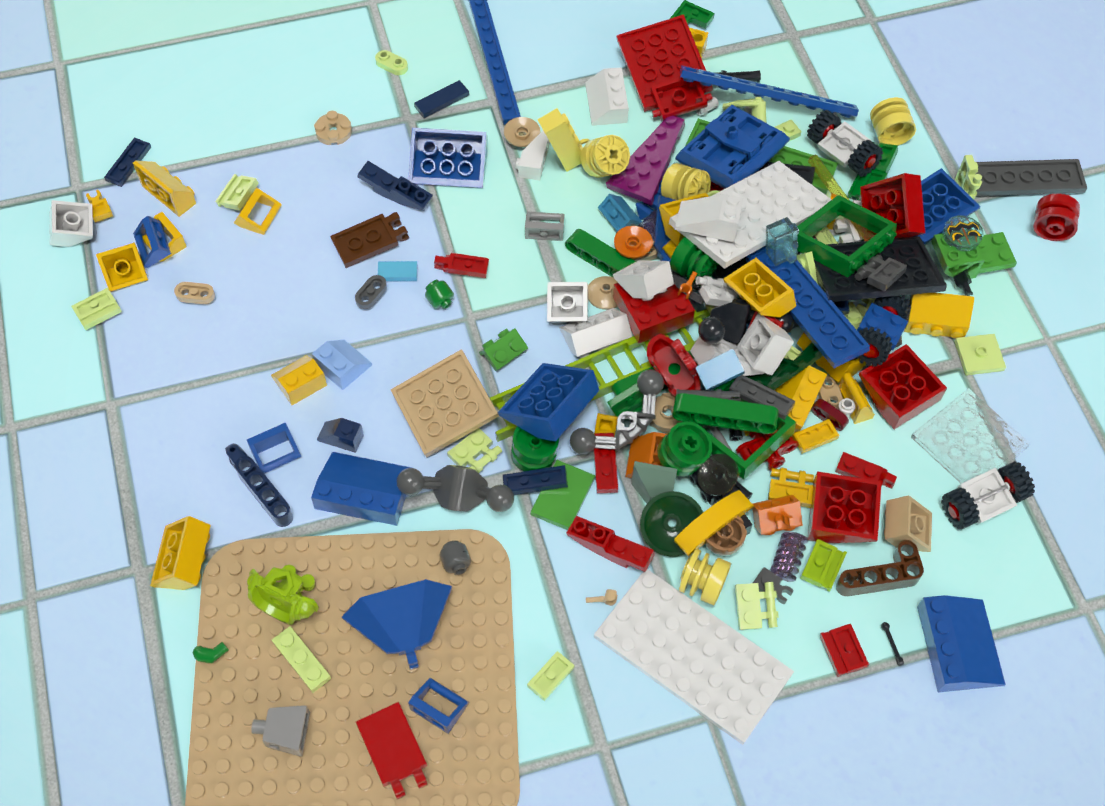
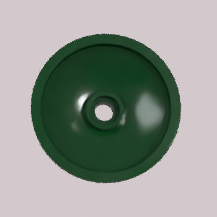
(655, 520)

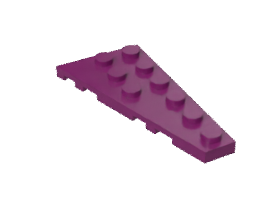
(649, 162)

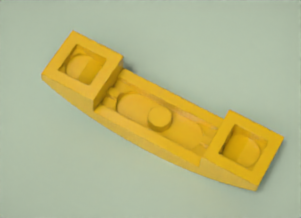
(712, 521)

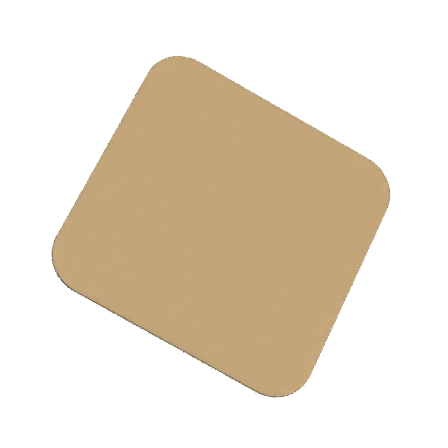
(467, 655)

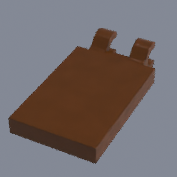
(369, 238)

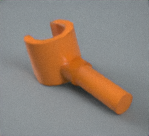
(687, 287)

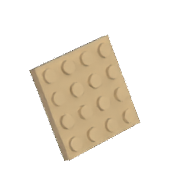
(444, 403)

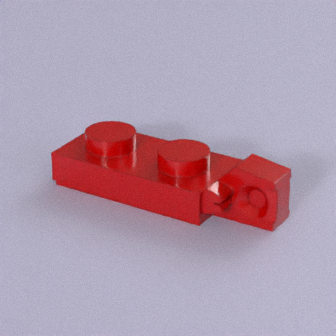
(462, 264)
(856, 467)

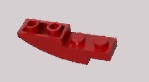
(610, 546)

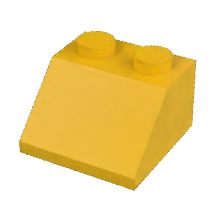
(300, 379)

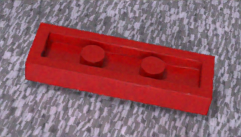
(605, 468)

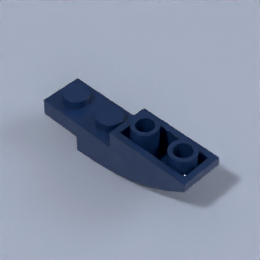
(397, 190)

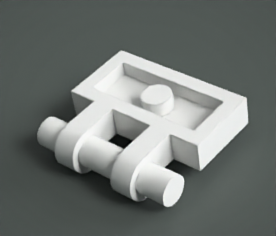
(715, 291)

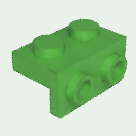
(504, 348)

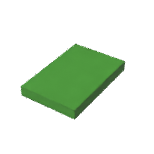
(563, 504)

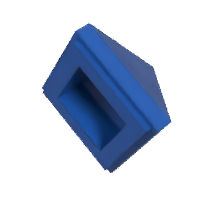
(643, 210)

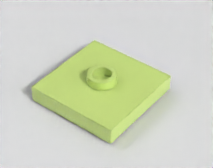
(980, 354)

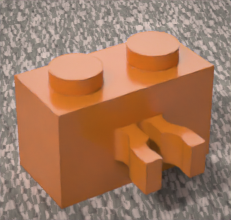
(777, 515)

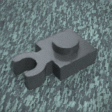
(768, 576)

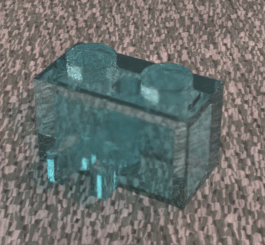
(782, 241)

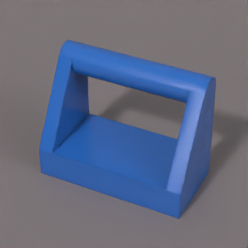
(157, 240)
(270, 439)
(433, 715)

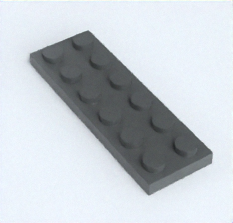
(1031, 177)

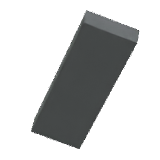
(757, 393)

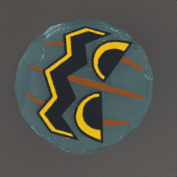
(963, 233)

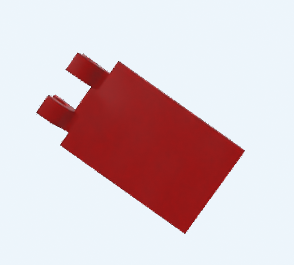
(393, 748)

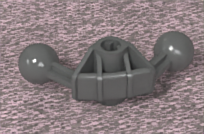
(649, 384)
(457, 488)

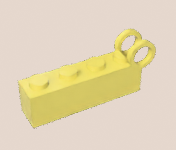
(562, 138)

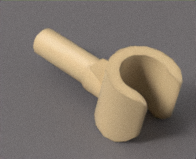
(609, 599)

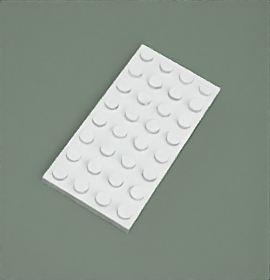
(768, 197)
(694, 655)

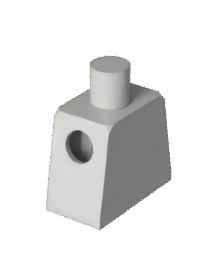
(284, 729)

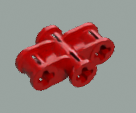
(774, 460)

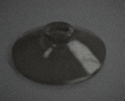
(711, 470)

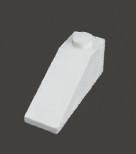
(533, 158)

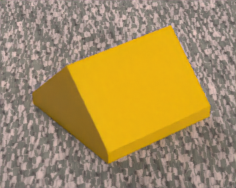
(122, 266)

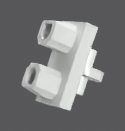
(846, 226)

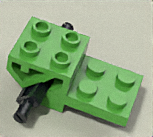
(988, 256)

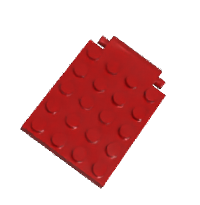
(655, 62)

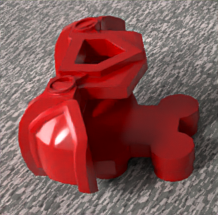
(663, 353)

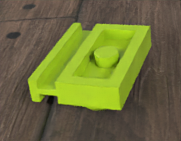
(823, 565)

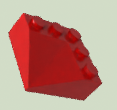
(898, 201)
(654, 316)
(902, 386)
(844, 509)

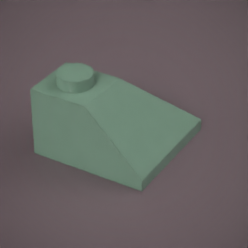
(652, 479)

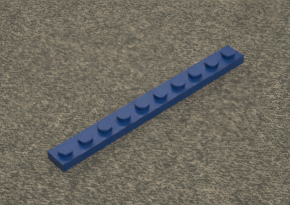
(494, 60)
(760, 90)

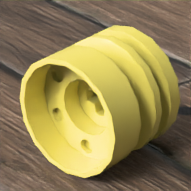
(893, 121)
(605, 156)
(683, 182)
(704, 576)

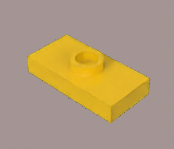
(816, 436)

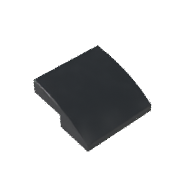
(678, 281)

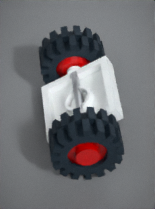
(844, 143)
(988, 495)

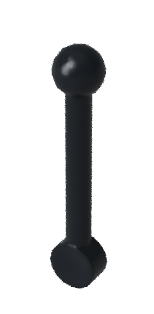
(885, 626)

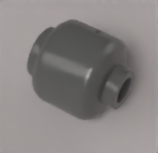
(455, 557)

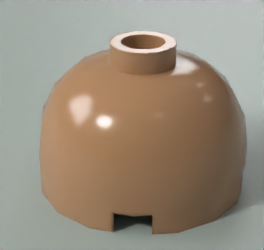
(728, 539)

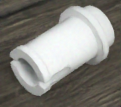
(711, 105)
(846, 406)

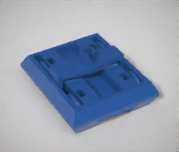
(733, 147)

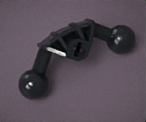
(731, 322)

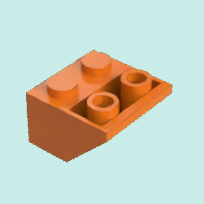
(644, 450)

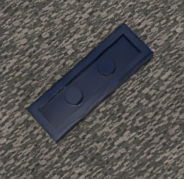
(441, 99)
(124, 165)
(536, 480)

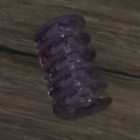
(788, 555)

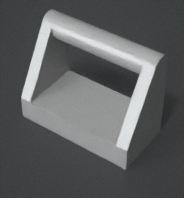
(544, 230)

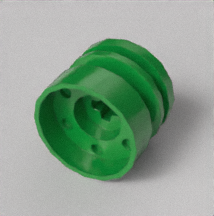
(690, 258)

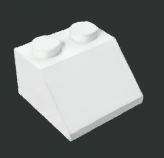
(70, 223)
(645, 278)
(567, 301)
(765, 345)

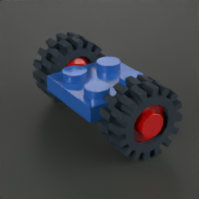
(883, 327)

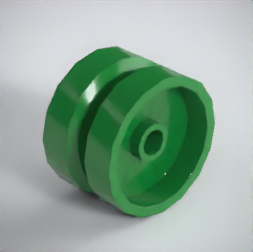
(685, 448)
(532, 452)

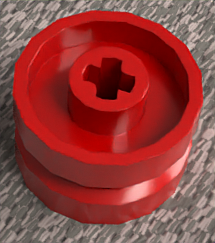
(1056, 217)

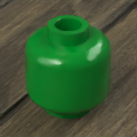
(439, 294)

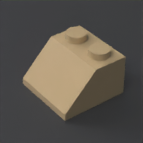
(908, 521)

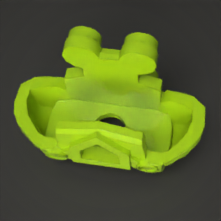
(283, 598)

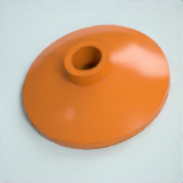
(634, 236)

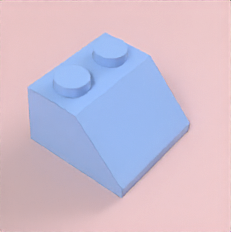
(340, 362)

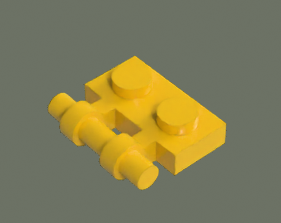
(782, 488)

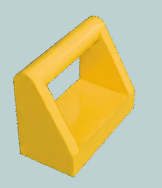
(261, 197)
(177, 241)
(850, 389)

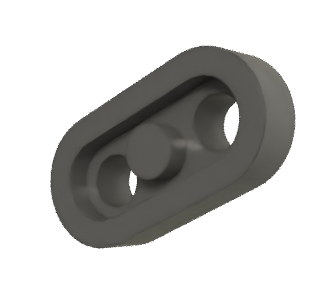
(370, 293)

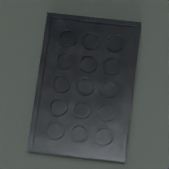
(920, 274)

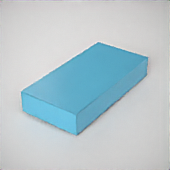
(398, 270)

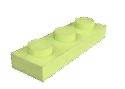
(301, 659)

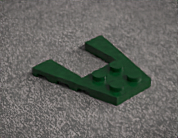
(788, 368)

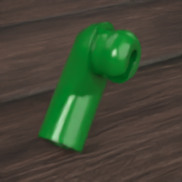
(209, 655)

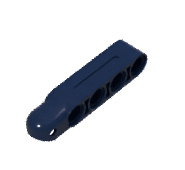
(261, 492)

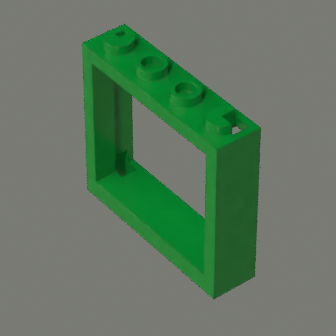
(828, 256)
(785, 430)

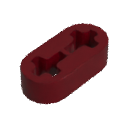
(825, 411)

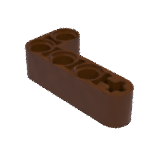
(878, 573)

